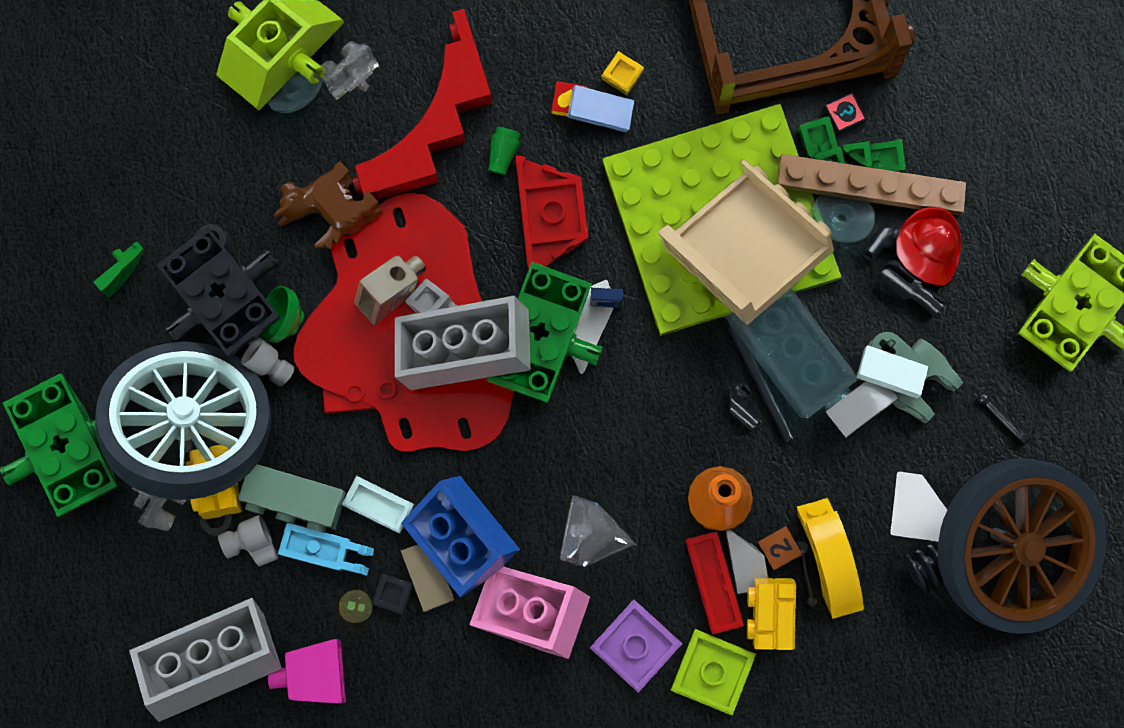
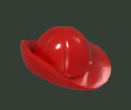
(930, 245)

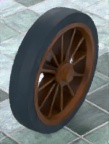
(1022, 545)

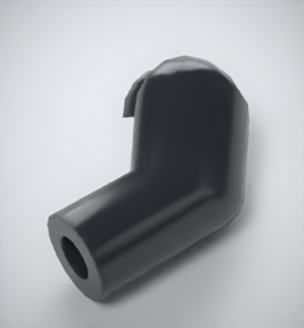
(882, 240)
(740, 406)

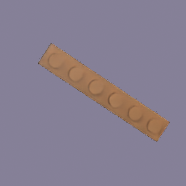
(870, 184)

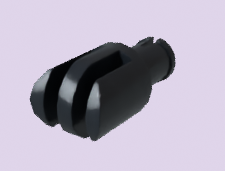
(909, 286)

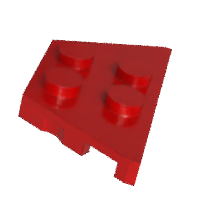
(550, 211)

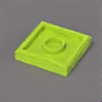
(713, 672)

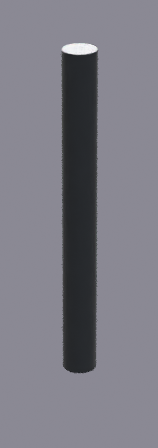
(764, 389)

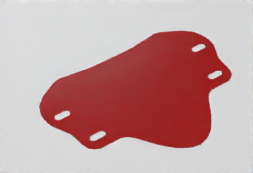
(346, 348)

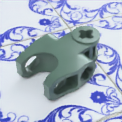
(925, 354)

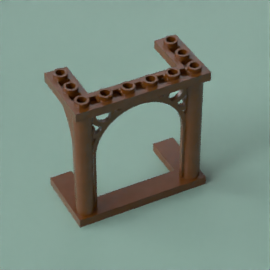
(886, 55)

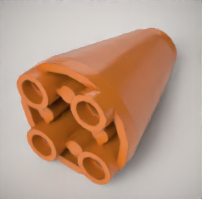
(717, 511)

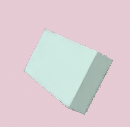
(892, 372)
(377, 504)

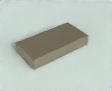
(428, 581)

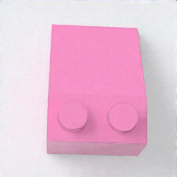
(531, 611)

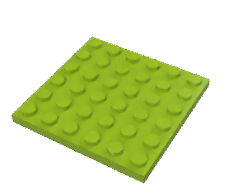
(676, 180)

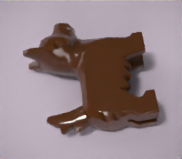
(331, 200)

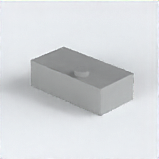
(462, 343)
(204, 660)

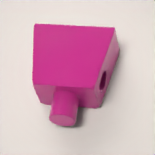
(313, 674)

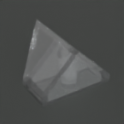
(591, 534)

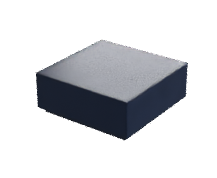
(606, 297)

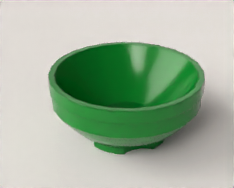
(288, 308)

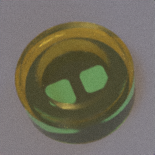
(355, 606)

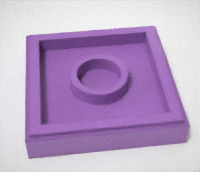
(636, 646)

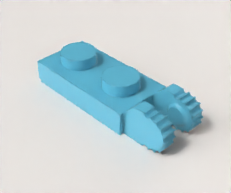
(321, 549)

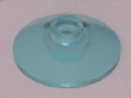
(294, 94)
(856, 214)

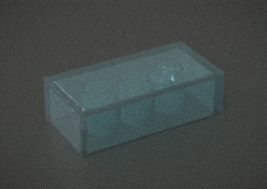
(795, 354)

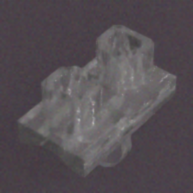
(350, 71)
(153, 514)

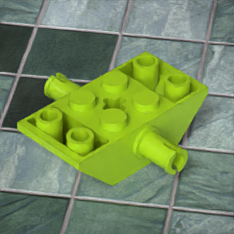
(274, 45)
(1095, 282)

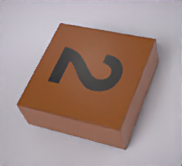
(780, 548)

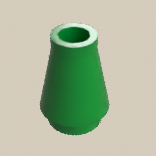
(503, 149)

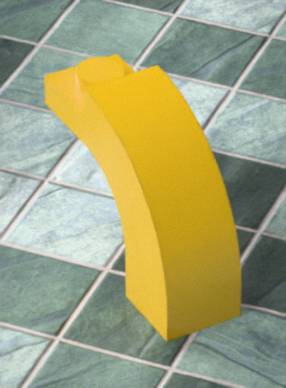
(833, 558)

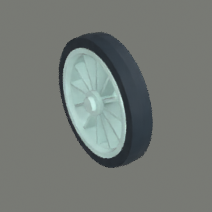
(182, 420)

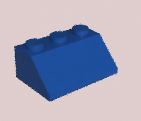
(459, 535)

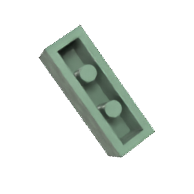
(292, 498)

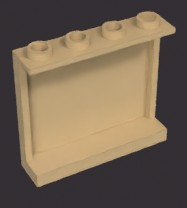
(749, 243)

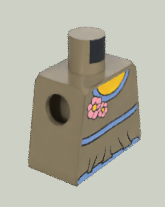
(388, 287)

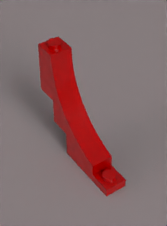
(460, 90)

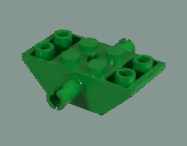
(555, 307)
(44, 421)

